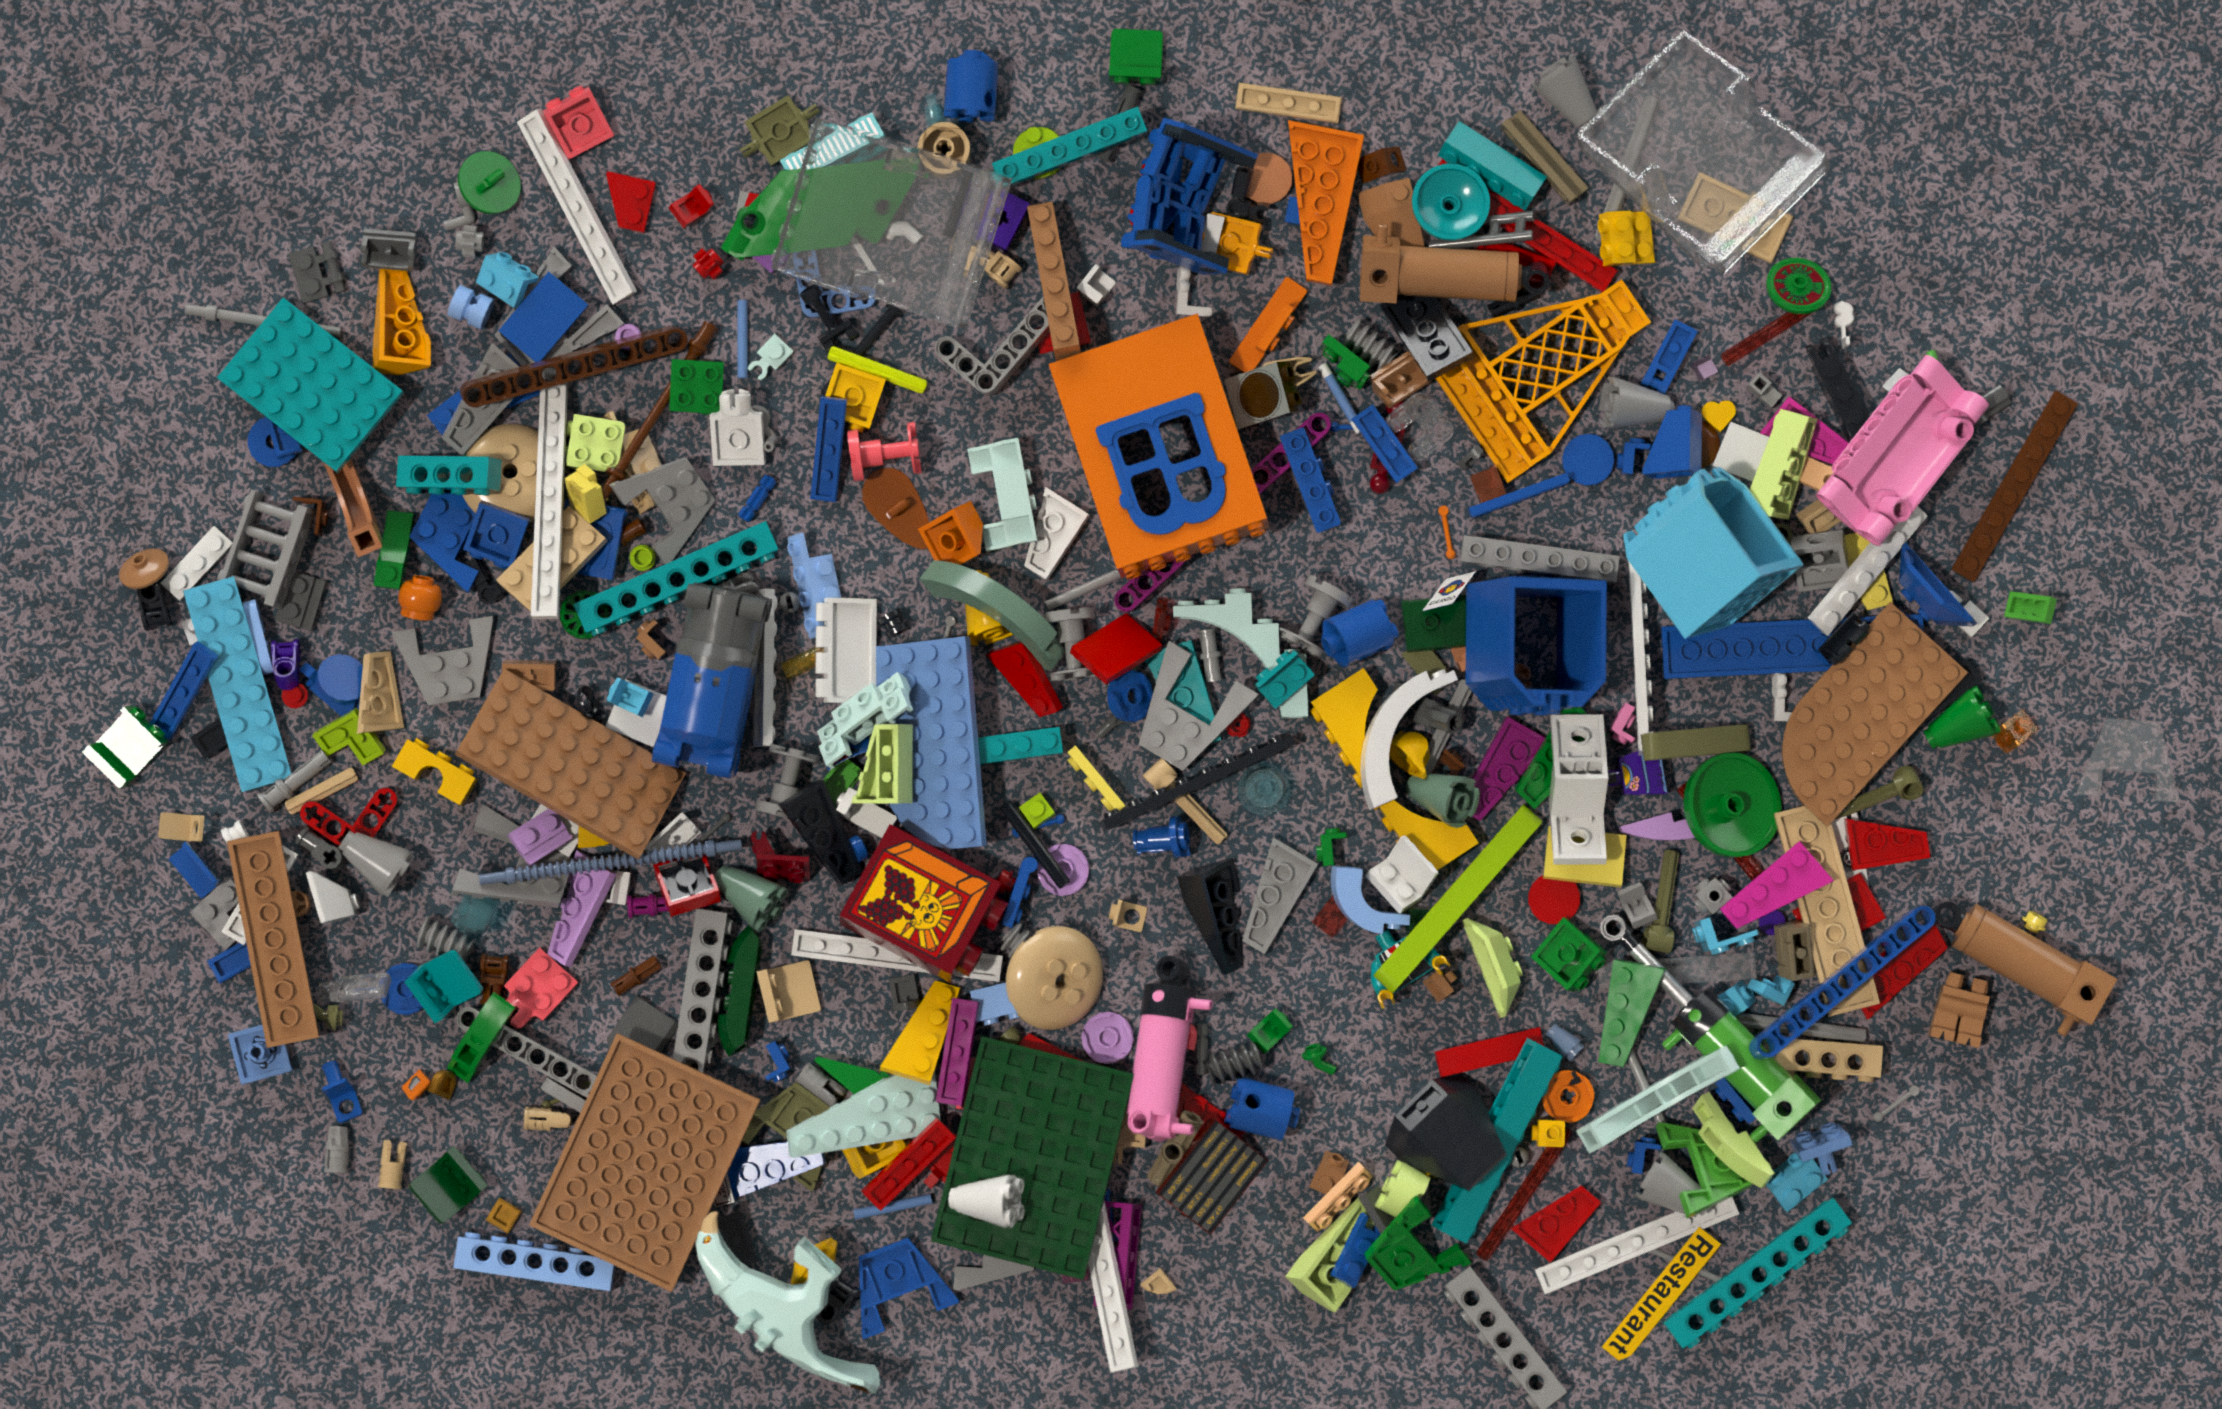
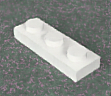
(197, 563)

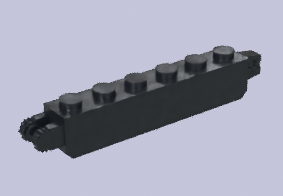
(1838, 389)

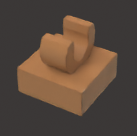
(1439, 984)

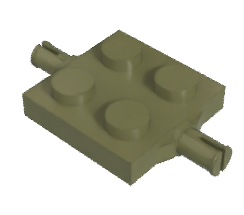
(779, 130)

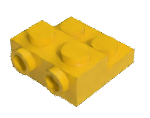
(1625, 238)
(861, 392)

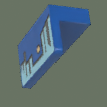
(195, 870)

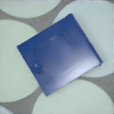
(605, 560)

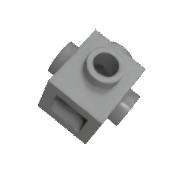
(1702, 897)

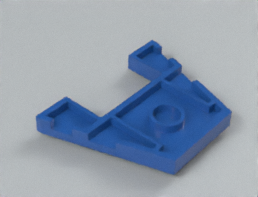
(442, 533)
(894, 1272)

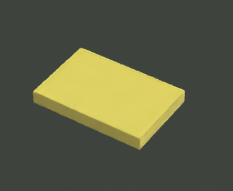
(1598, 874)

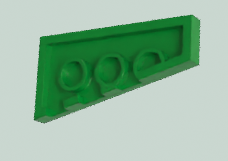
(1537, 778)
(1628, 1003)

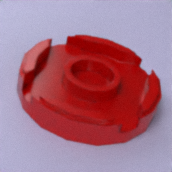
(1553, 899)

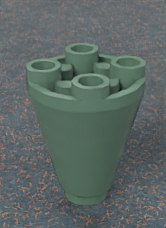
(751, 895)

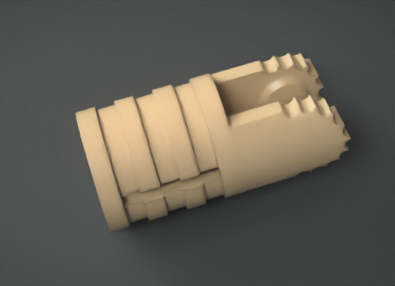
(553, 1119)
(392, 1172)

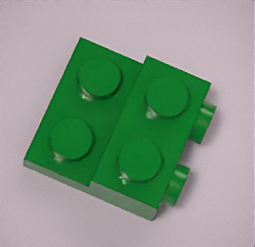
(1351, 368)
(1569, 955)

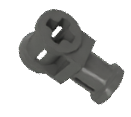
(320, 848)

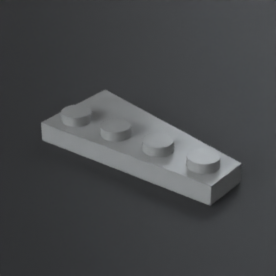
(471, 422)
(1278, 890)

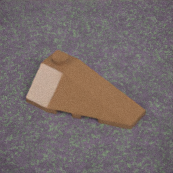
(1393, 206)

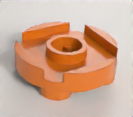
(1580, 1103)

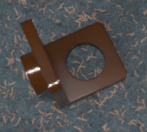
(1380, 164)
(321, 515)
(1452, 760)

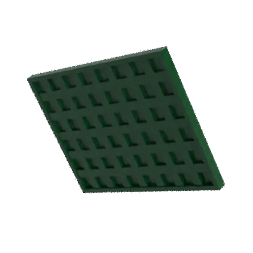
(1053, 1128)

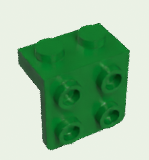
(1135, 56)

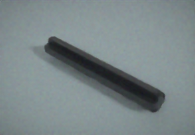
(1034, 844)

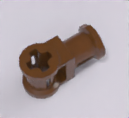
(492, 975)

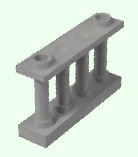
(291, 546)

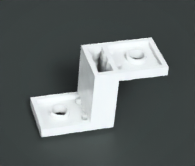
(1578, 789)

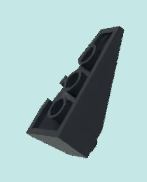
(1211, 902)

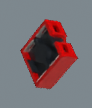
(686, 884)

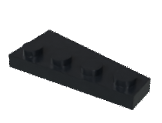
(821, 828)

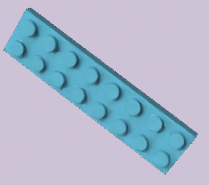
(238, 684)

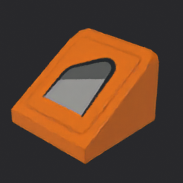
(416, 1085)

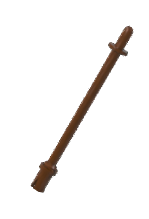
(696, 347)

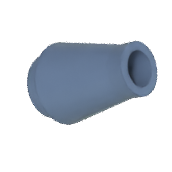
(1566, 1043)

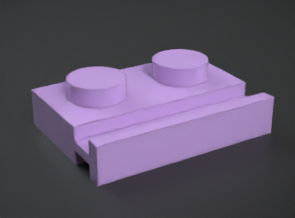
(540, 836)

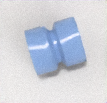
(470, 307)

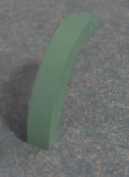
(998, 602)

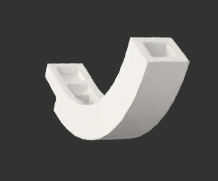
(1376, 745)

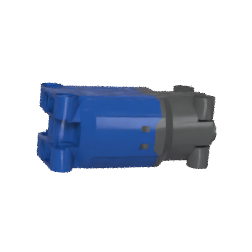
(712, 679)

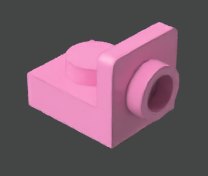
(1623, 719)

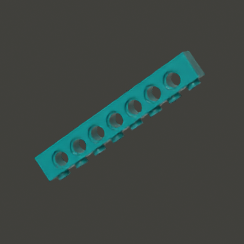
(588, 608)
(1828, 1211)

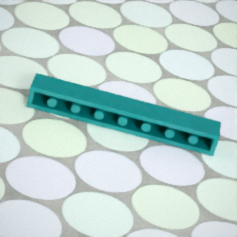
(1510, 1115)

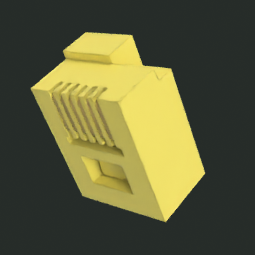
(585, 494)

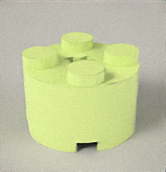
(1401, 1188)

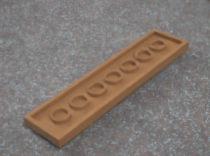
(273, 939)

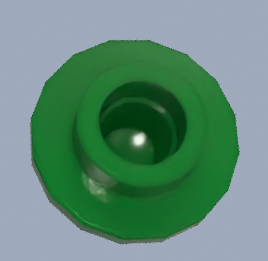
(1314, 1053)

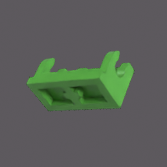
(841, 778)

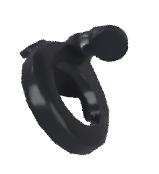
(593, 705)

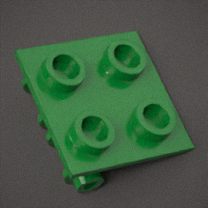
(695, 386)

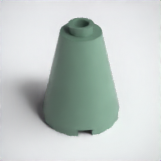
(1445, 796)

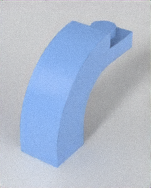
(1350, 901)

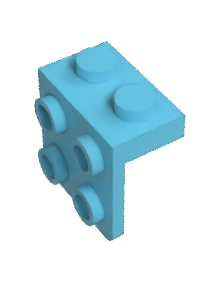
(1706, 935)

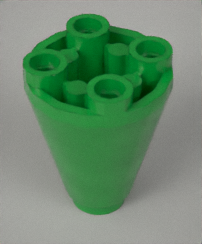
(1963, 721)

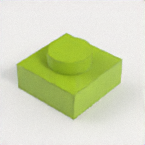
(1037, 811)

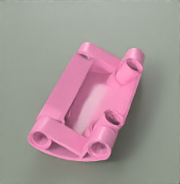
(1901, 451)

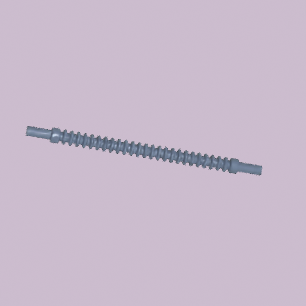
(510, 875)

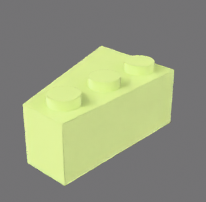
(888, 766)

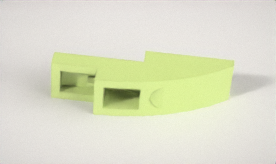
(1733, 1149)

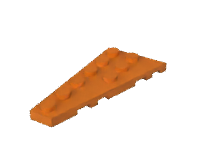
(1324, 182)

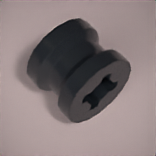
(894, 623)

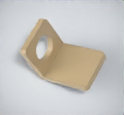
(181, 827)
(1117, 915)

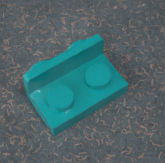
(1283, 679)

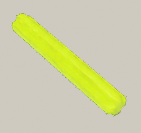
(869, 366)

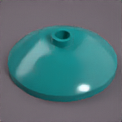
(1455, 186)

